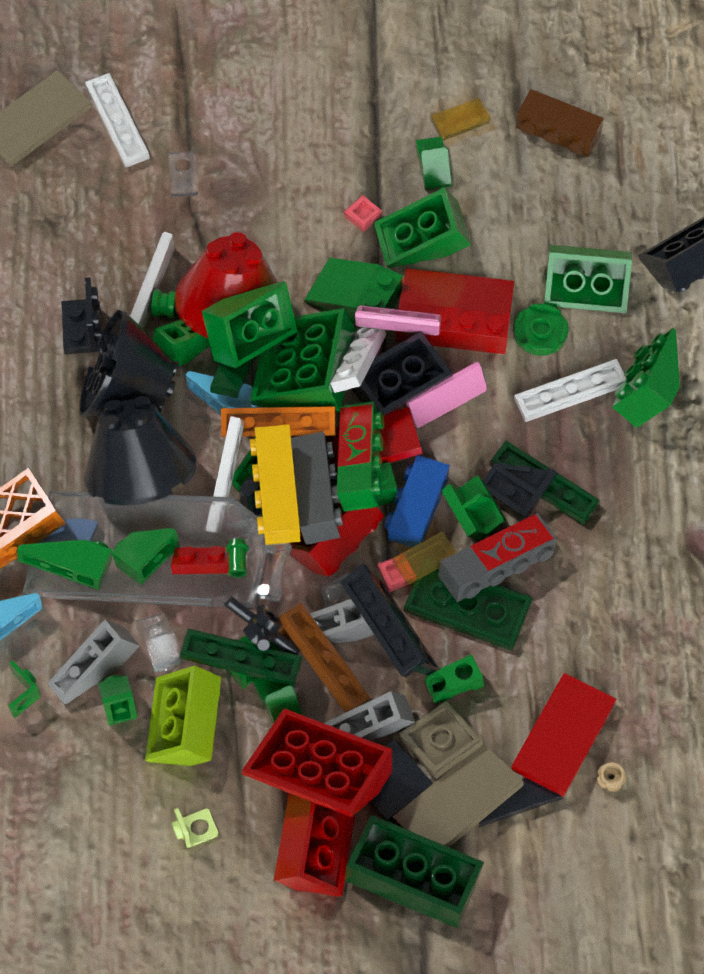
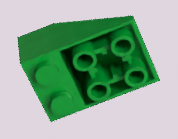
(650, 380)

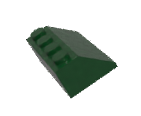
(413, 871)

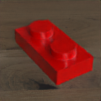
(200, 560)

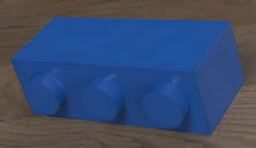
(417, 501)

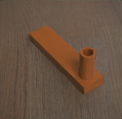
(323, 657)

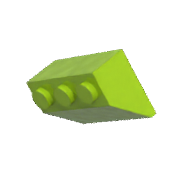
(183, 717)

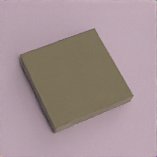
(441, 739)

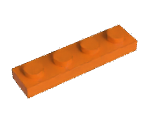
(301, 419)

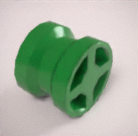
(163, 304)

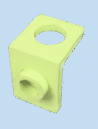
(182, 827)

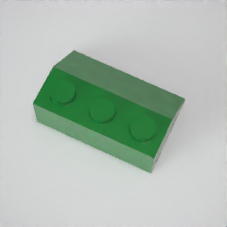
(588, 278)

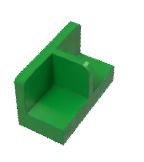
(474, 508)

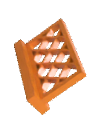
(32, 526)

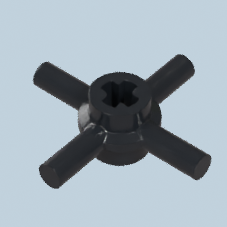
(262, 626)

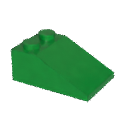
(423, 230)
(354, 284)
(249, 323)

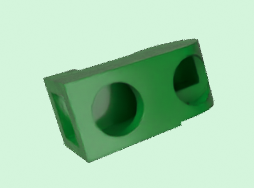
(454, 679)

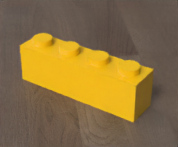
(277, 485)

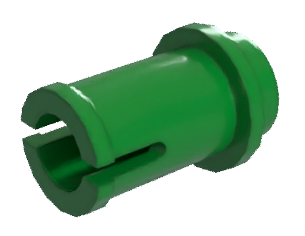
(237, 552)

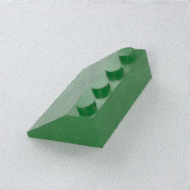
(304, 364)

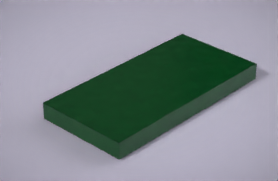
(491, 615)

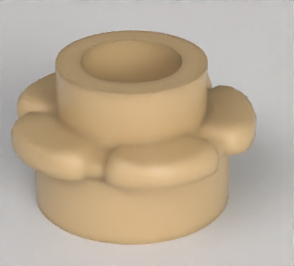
(611, 769)

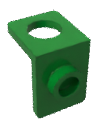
(31, 693)

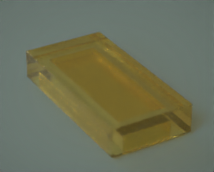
(460, 119)
(423, 558)

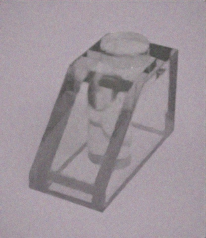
(159, 642)

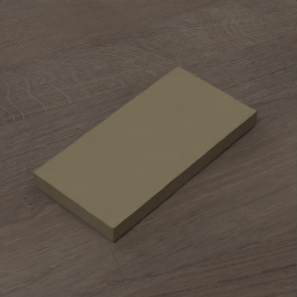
(39, 116)
(460, 798)

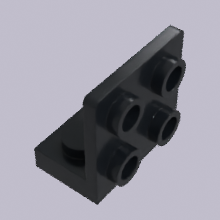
(81, 322)

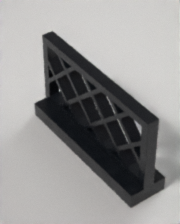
(388, 623)

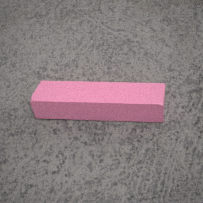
(398, 320)
(447, 395)

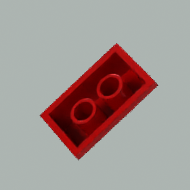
(326, 556)
(313, 848)

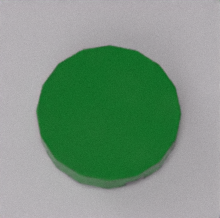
(540, 329)

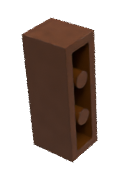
(559, 122)

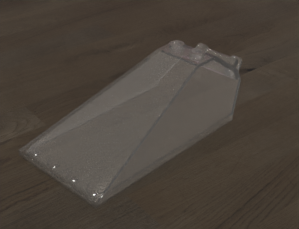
(198, 523)

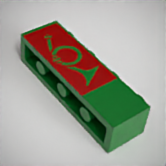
(359, 456)

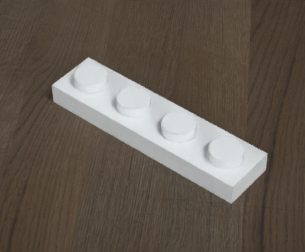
(358, 359)

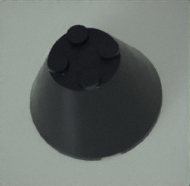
(127, 368)
(136, 454)

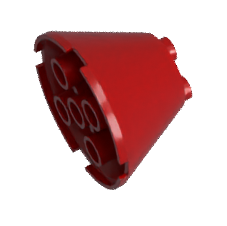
(222, 271)

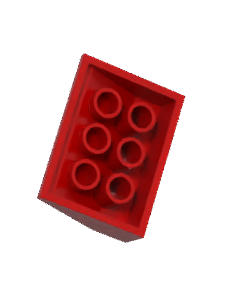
(471, 309)
(320, 763)

